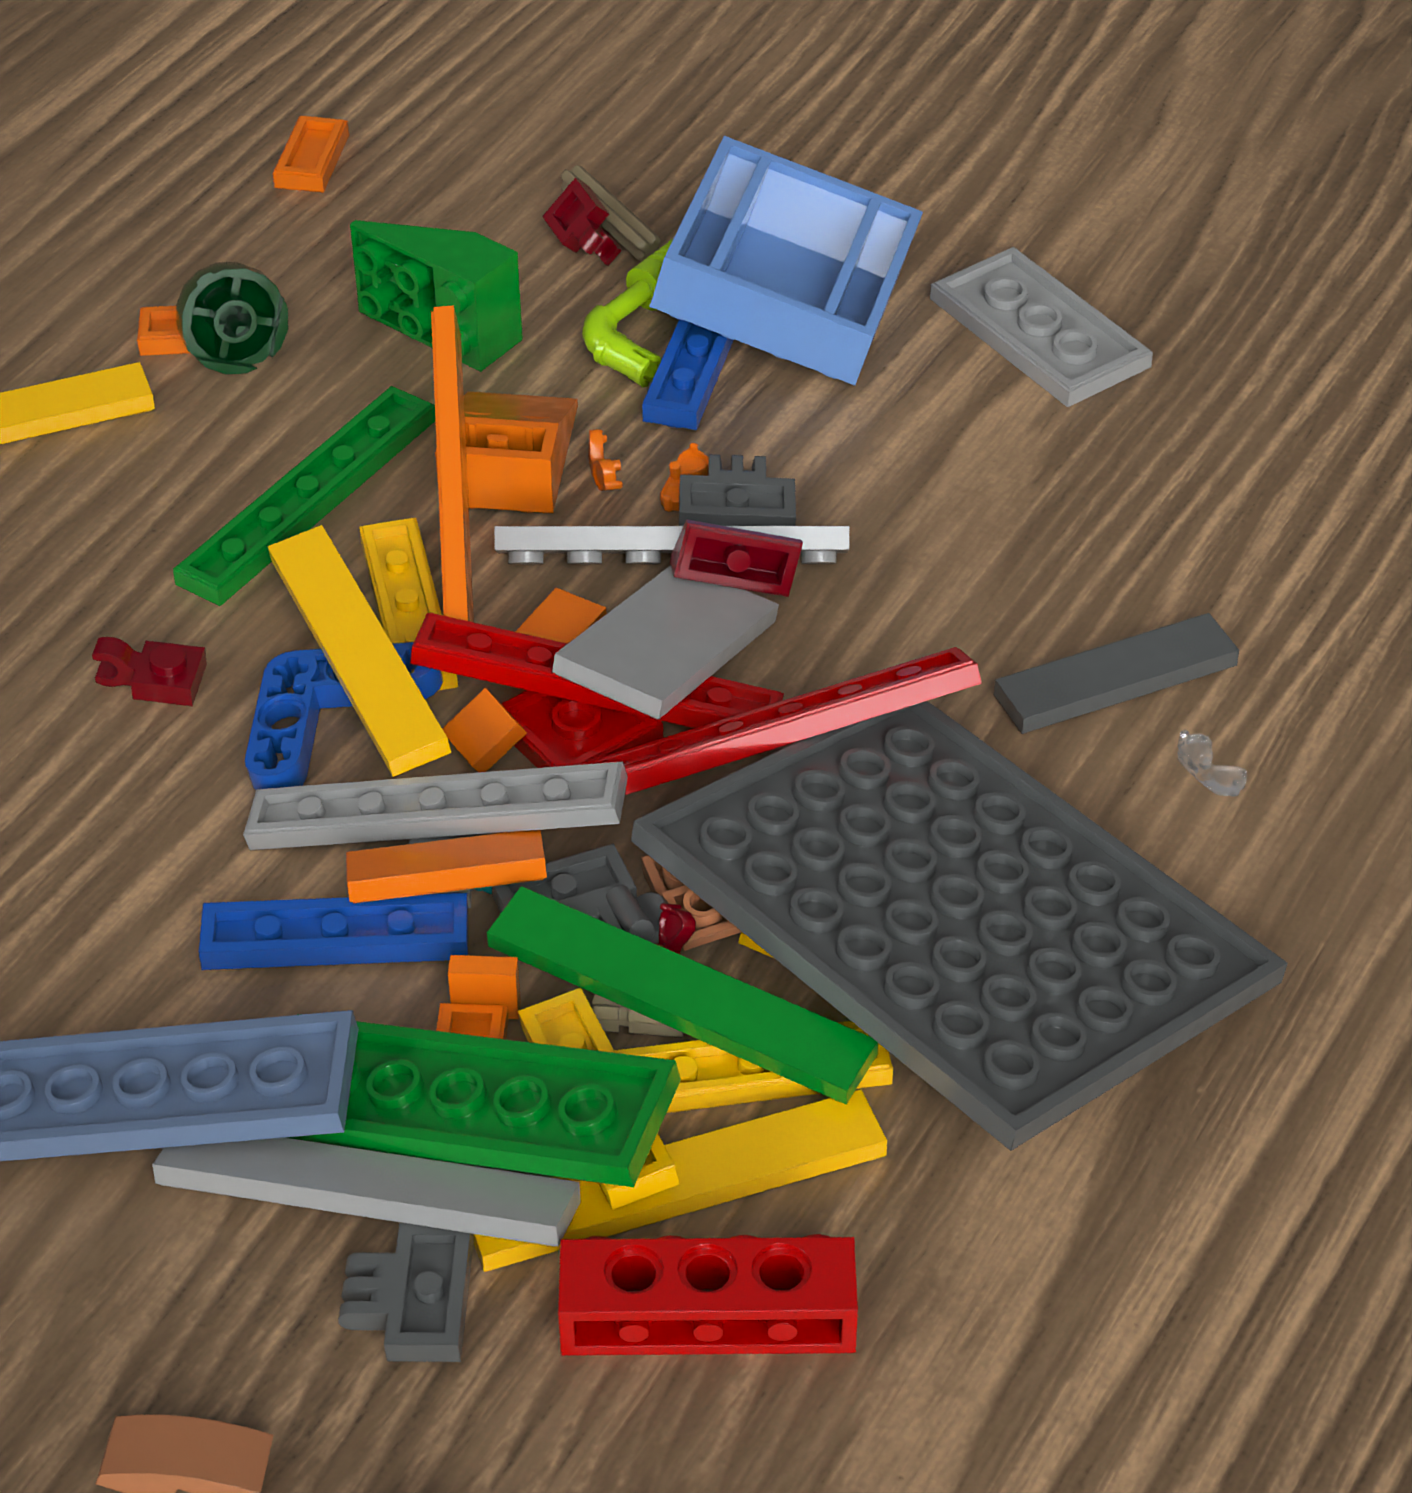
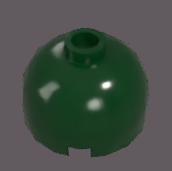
(231, 317)

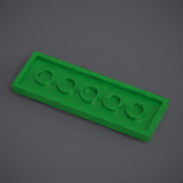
(505, 1103)

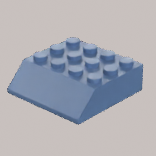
(786, 260)

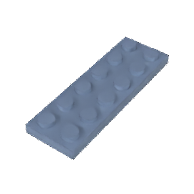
(176, 1085)

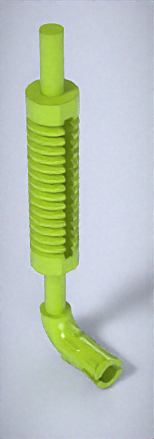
(600, 325)

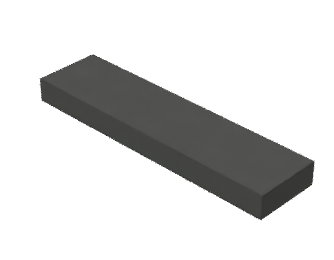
(1115, 673)

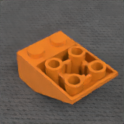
(516, 449)

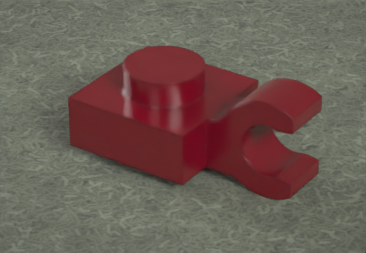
(577, 221)
(157, 674)

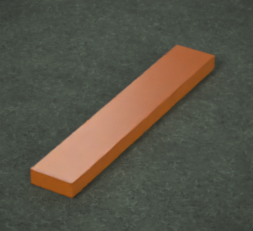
(452, 465)

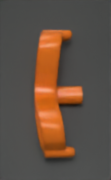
(688, 463)
(602, 469)

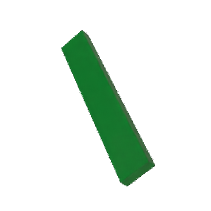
(304, 495)
(684, 994)

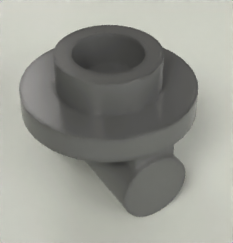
(638, 914)

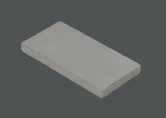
(1041, 326)
(664, 641)

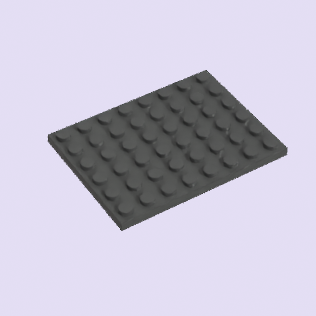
(960, 914)

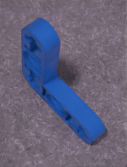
(314, 689)

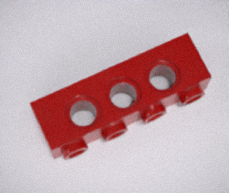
(735, 1318)

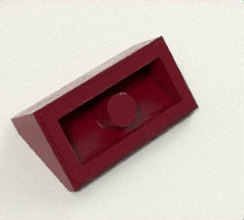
(736, 558)

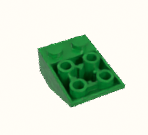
(416, 268)

